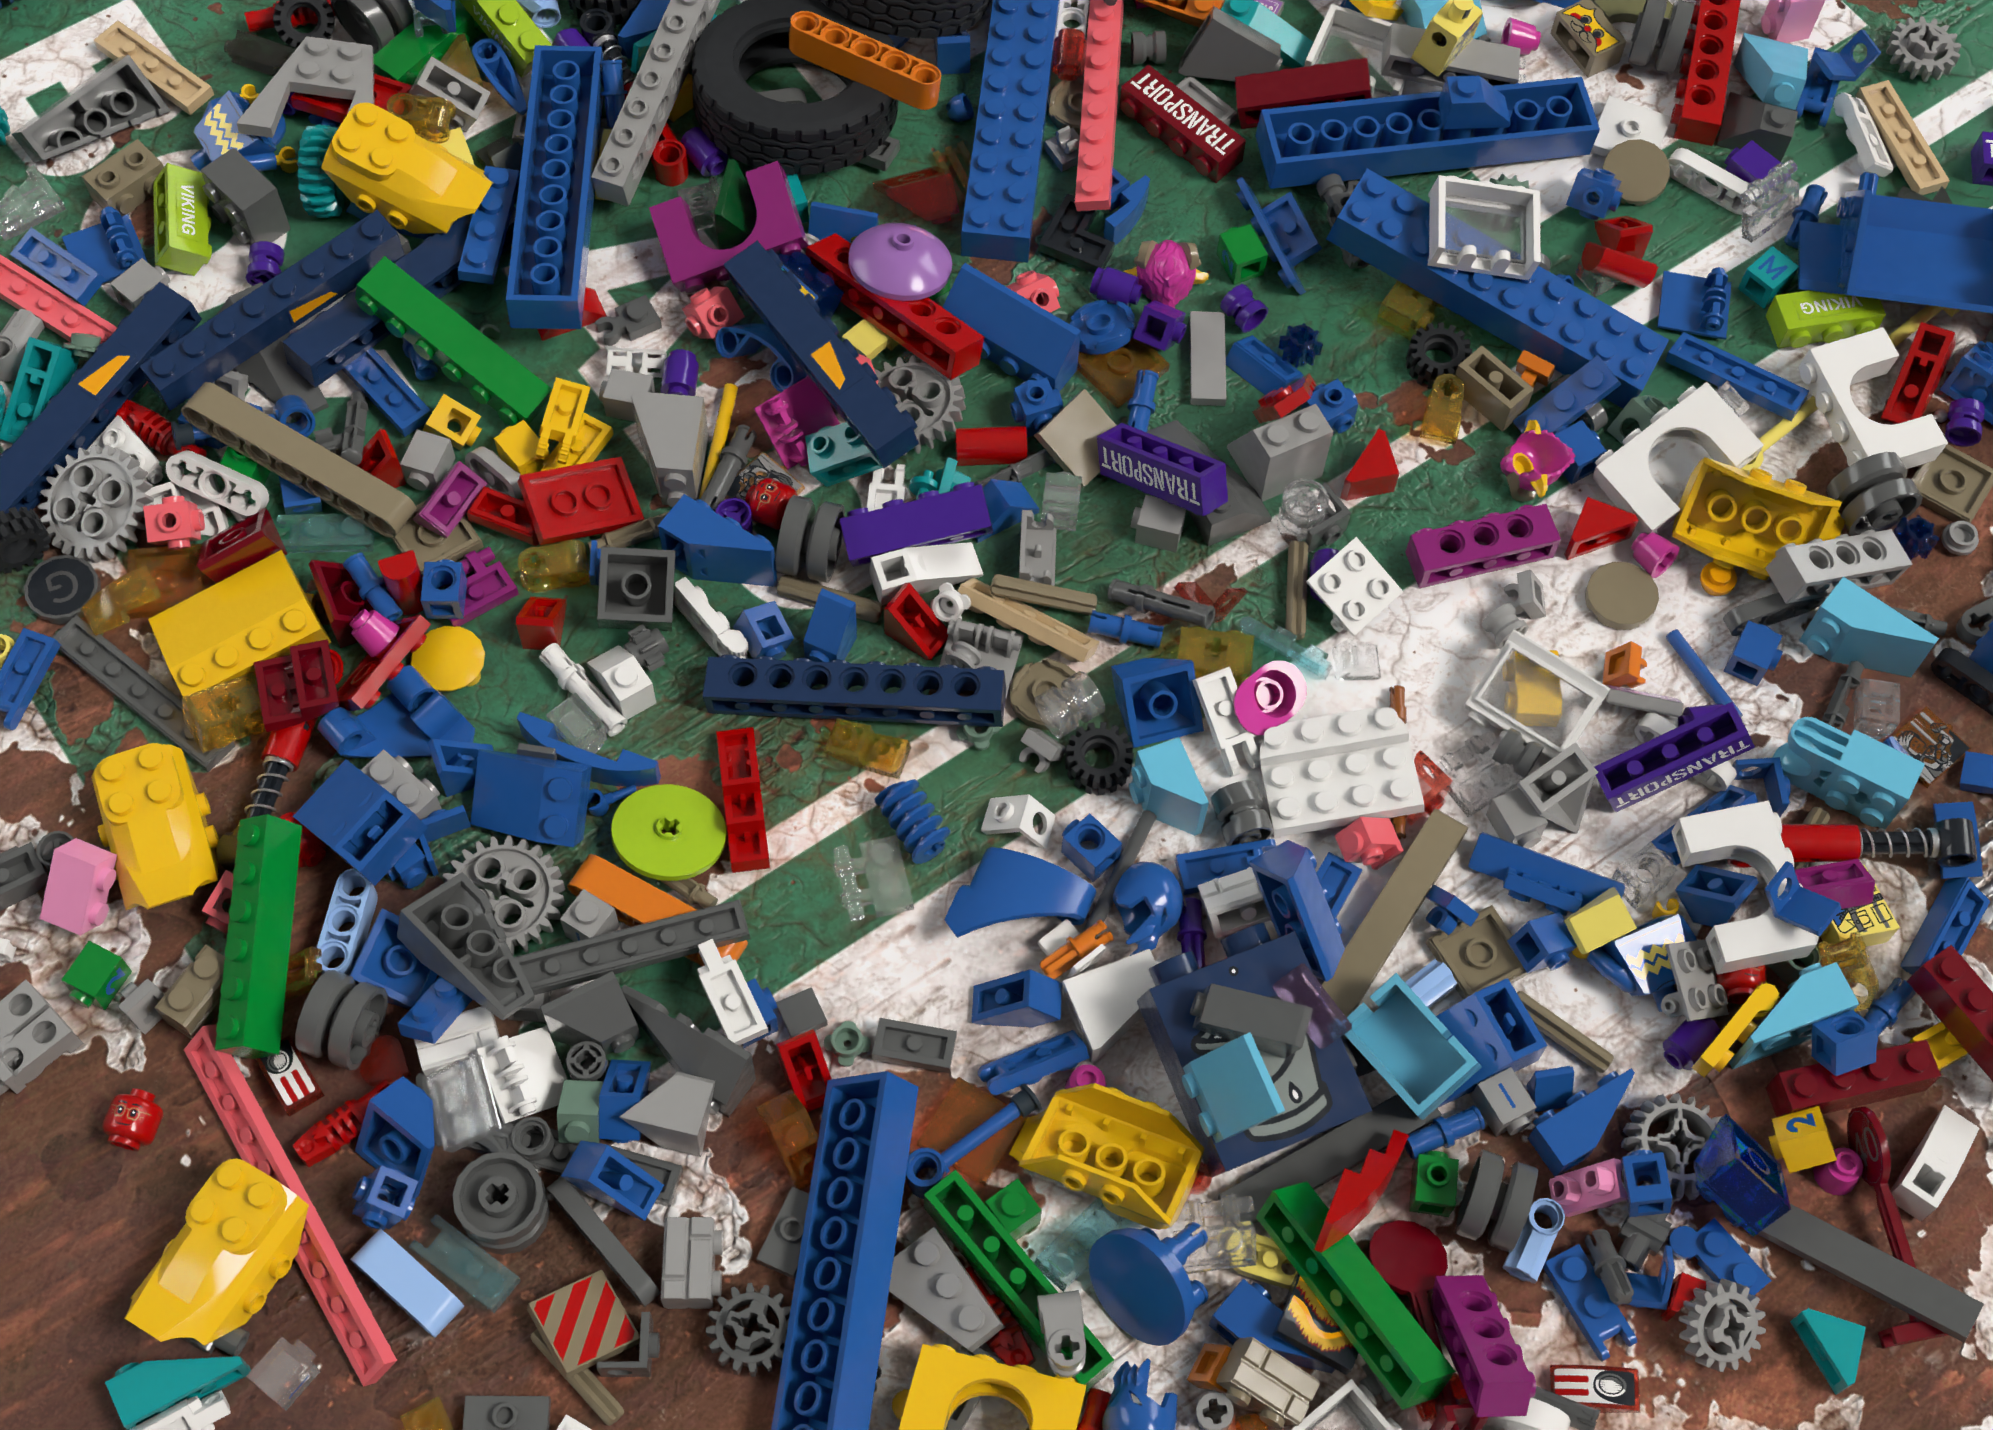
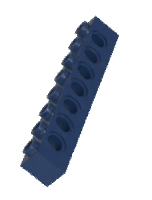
(869, 704)

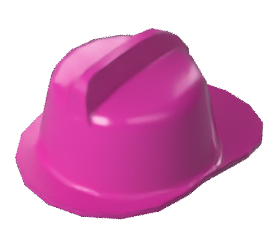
(1270, 697)

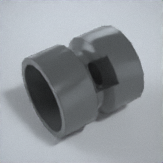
(1241, 812)

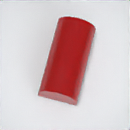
(1618, 265)
(990, 445)
(503, 515)
(403, 581)

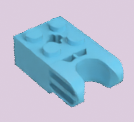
(1849, 770)

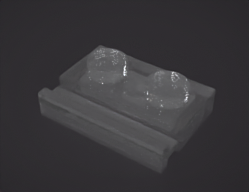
(463, 1103)

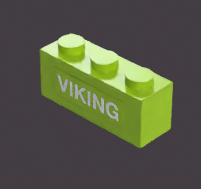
(510, 27)
(181, 220)
(1821, 317)

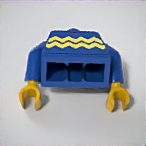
(220, 133)
(1639, 959)

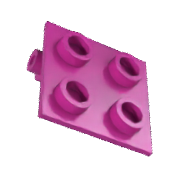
(794, 415)

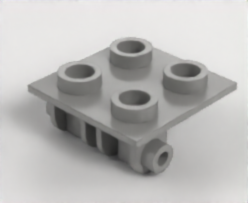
(997, 647)
(1696, 983)

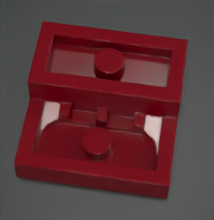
(296, 686)

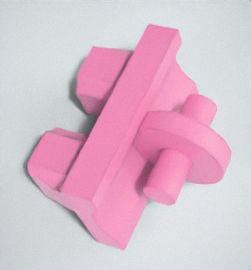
(1589, 1188)

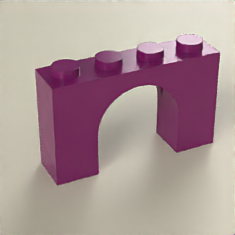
(695, 264)

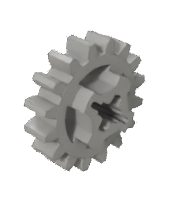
(1923, 48)
(1722, 1325)

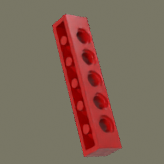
(1705, 71)
(916, 324)

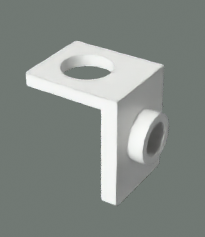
(1016, 815)
(1057, 938)

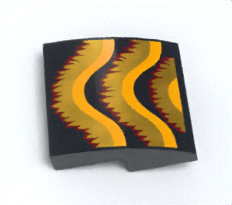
(1312, 1329)

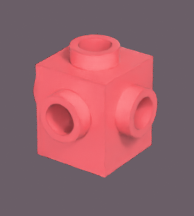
(1037, 289)
(711, 311)
(173, 523)

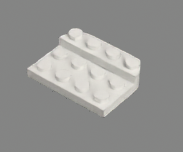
(1338, 770)

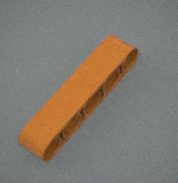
(864, 60)
(635, 899)

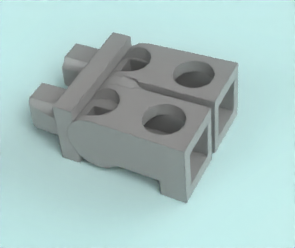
(30, 1037)

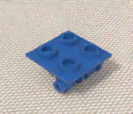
(107, 246)
(1695, 303)

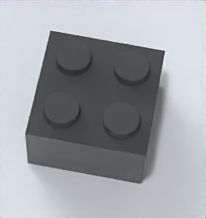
(244, 199)
(636, 588)

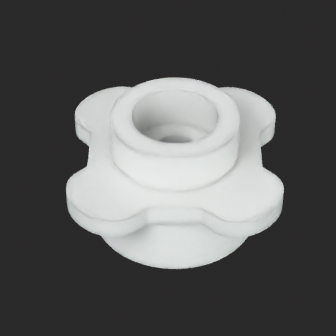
(941, 607)

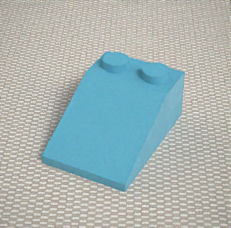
(1866, 630)
(1811, 998)
(1232, 1088)

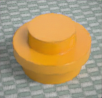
(1717, 579)

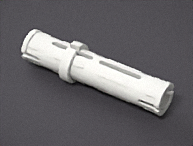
(573, 678)

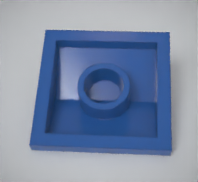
(391, 964)

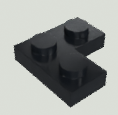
(1070, 242)

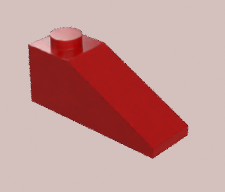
(1920, 373)

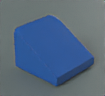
(1551, 1088)

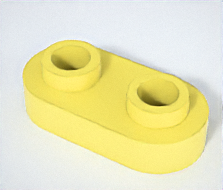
(1268, 1264)

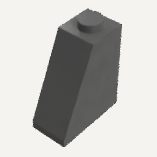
(1228, 49)
(1229, 1013)

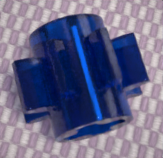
(1300, 345)
(1916, 536)

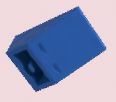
(716, 546)
(361, 821)
(1494, 1031)

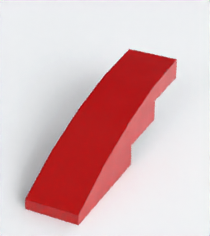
(742, 800)
(1360, 1192)

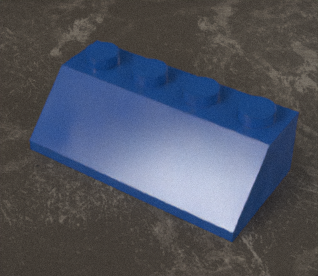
(1015, 331)

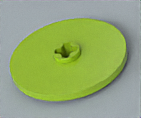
(668, 857)

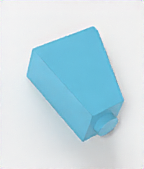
(1773, 69)

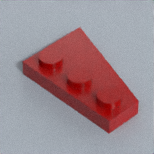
(1284, 400)

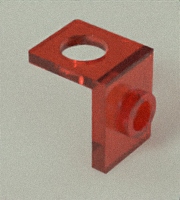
(1193, 592)
(1439, 786)

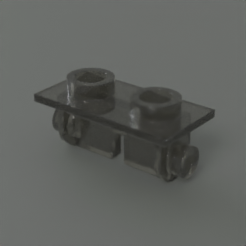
(257, 52)

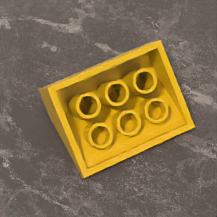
(236, 624)

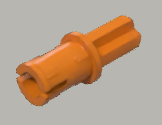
(1075, 950)

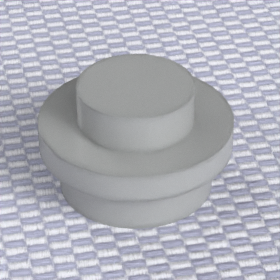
(1960, 538)

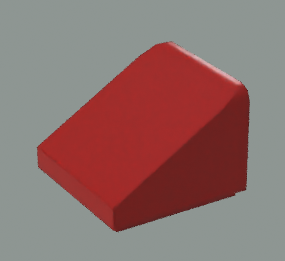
(1680, 1291)

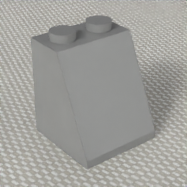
(673, 441)
(1283, 451)

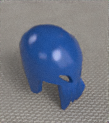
(1148, 903)
(1128, 1415)

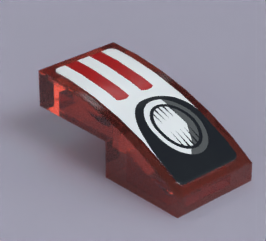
(290, 1078)
(1598, 1386)

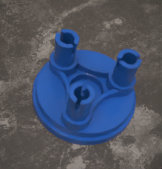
(1145, 1281)

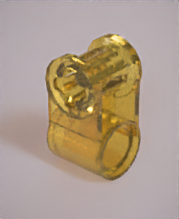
(423, 115)
(1443, 410)
(555, 566)
(1854, 963)

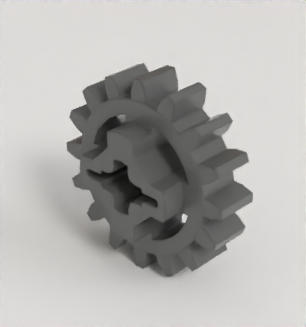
(734, 1322)

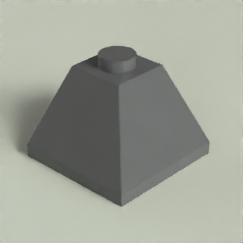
(1758, 121)
(593, 1014)

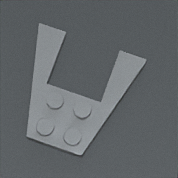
(314, 68)

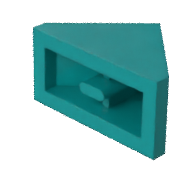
(1832, 1344)

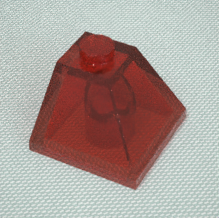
(923, 192)

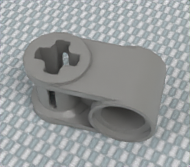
(1063, 1327)

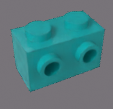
(838, 455)

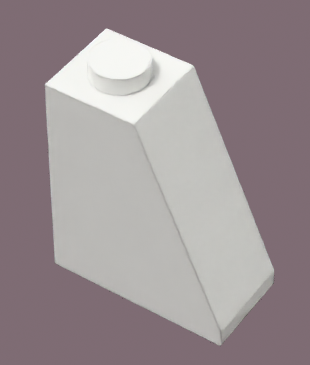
(1106, 1000)

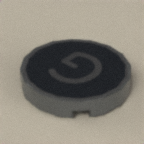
(61, 588)

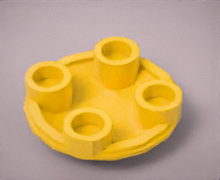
(450, 658)

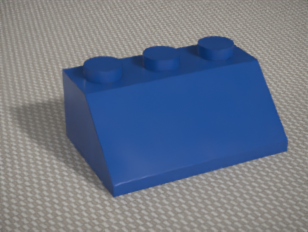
(1300, 904)

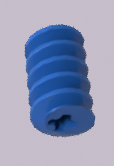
(913, 820)

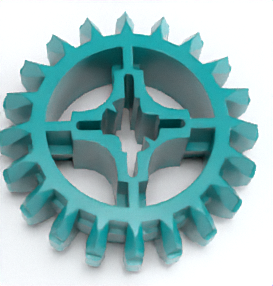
(317, 190)

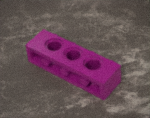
(1434, 566)
(1482, 1346)

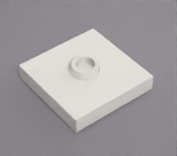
(1628, 121)

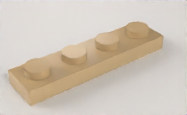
(162, 71)
(1903, 138)
(1040, 627)

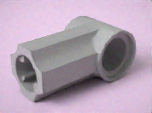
(14, 341)

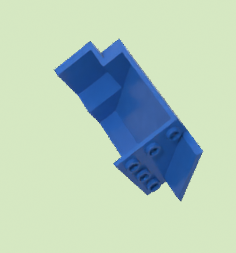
(1901, 252)

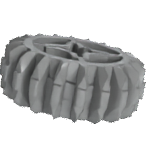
(1679, 1118)

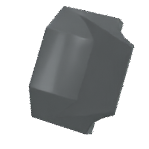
(20, 874)

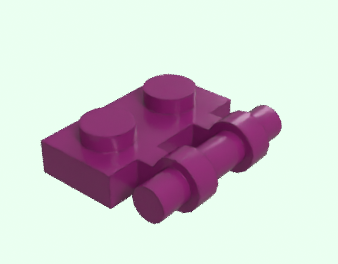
(486, 587)

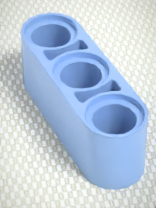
(343, 910)
(407, 1283)

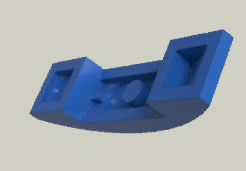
(627, 771)

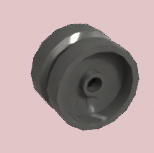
(373, 20)
(1665, 34)
(1874, 493)
(809, 539)
(341, 1019)
(1503, 1203)
(478, 1207)

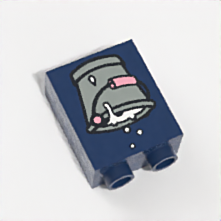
(1313, 1083)

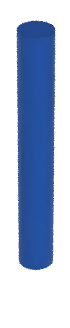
(1699, 669)

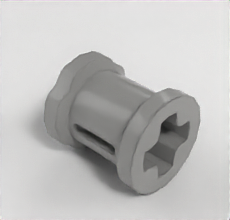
(1223, 1403)

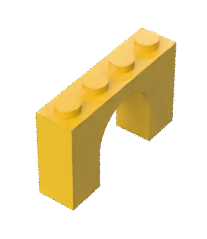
(950, 1378)

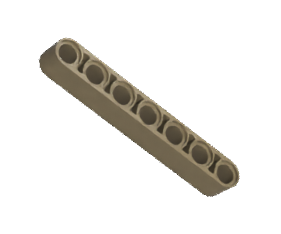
(298, 459)
(1394, 910)

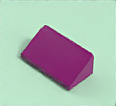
(450, 500)
(1840, 881)

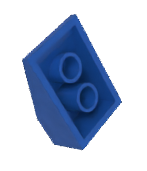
(531, 797)

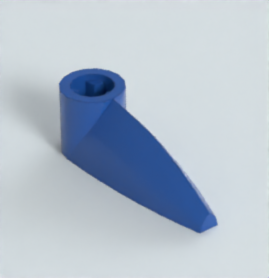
(497, 70)

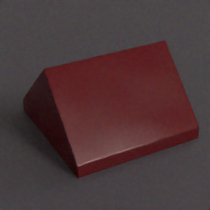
(240, 546)
(339, 598)

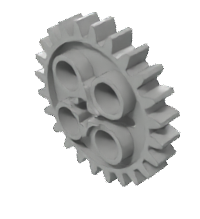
(927, 396)
(95, 503)
(516, 866)

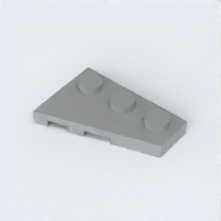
(941, 1290)

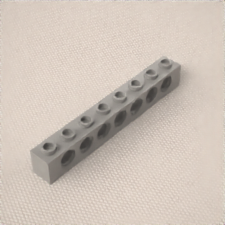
(650, 100)

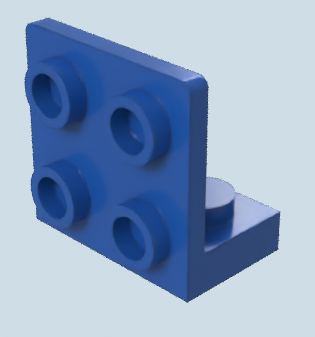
(1974, 377)

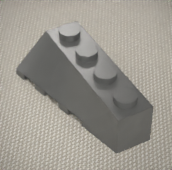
(96, 108)

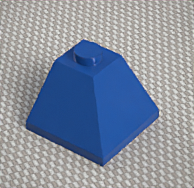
(1157, 699)
(399, 1130)

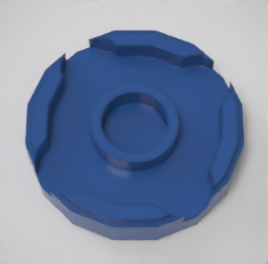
(1103, 326)

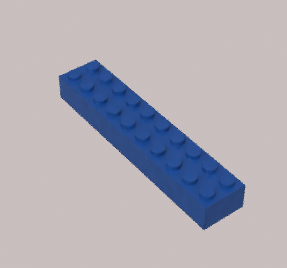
(1009, 130)
(1408, 135)
(556, 189)
(1534, 315)
(846, 1255)

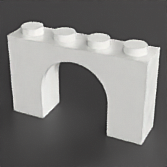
(1841, 363)
(1697, 417)
(1754, 837)

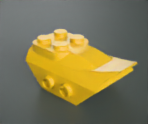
(400, 174)
(1749, 516)
(155, 825)
(1114, 1150)
(224, 1259)

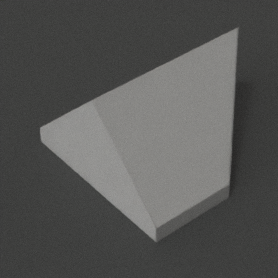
(1561, 787)
(675, 1113)

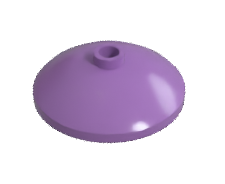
(900, 262)

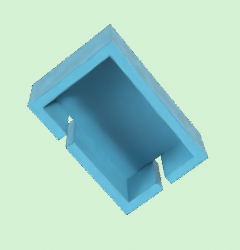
(1410, 1047)

